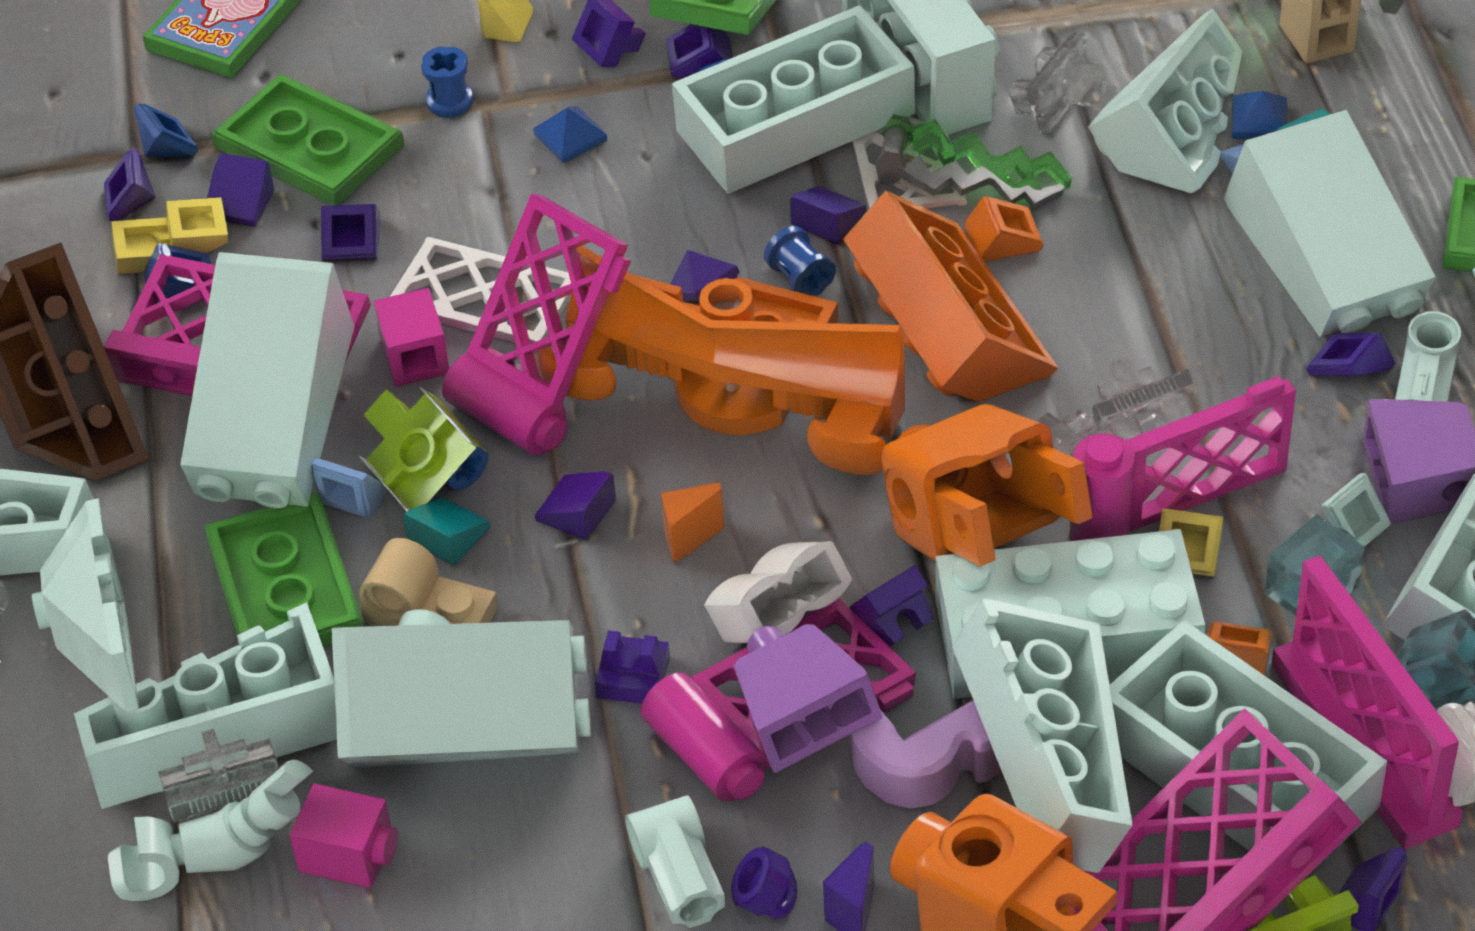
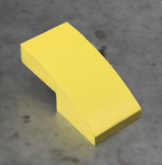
(188, 225)

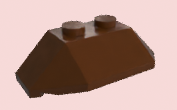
(56, 375)

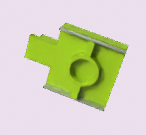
(418, 446)

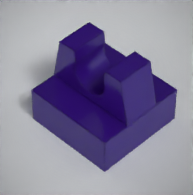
(606, 32)
(897, 596)
(630, 667)

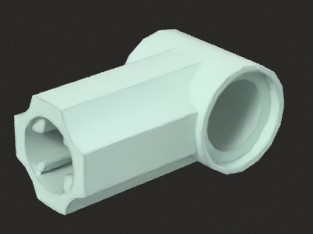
(1429, 358)
(673, 848)

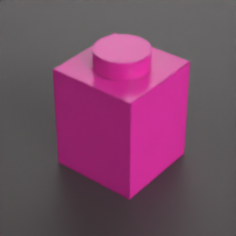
(411, 337)
(343, 836)

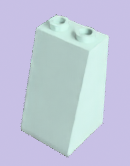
(1328, 225)
(265, 379)
(458, 692)

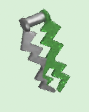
(990, 169)

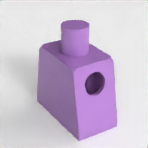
(1419, 455)
(803, 692)

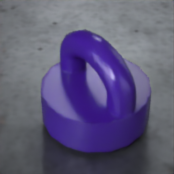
(764, 884)

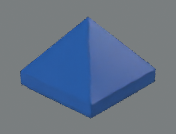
(1257, 114)
(569, 133)
(162, 134)

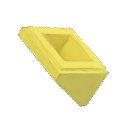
(505, 19)
(1200, 535)

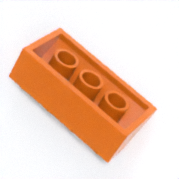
(946, 301)

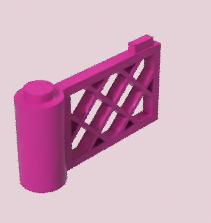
(512, 395)
(1122, 482)
(712, 729)

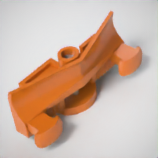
(750, 361)

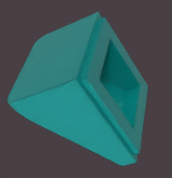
(444, 528)

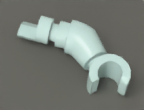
(208, 843)

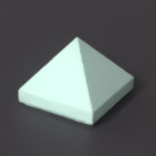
(1357, 510)

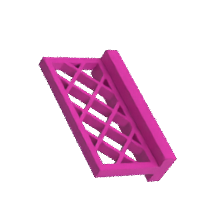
(171, 359)
(1360, 686)
(1250, 883)

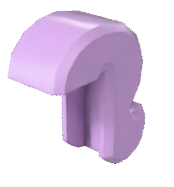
(925, 764)

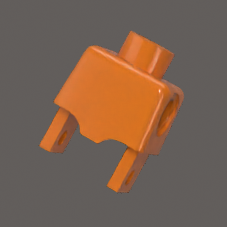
(963, 497)
(996, 873)

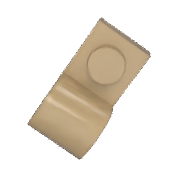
(409, 579)

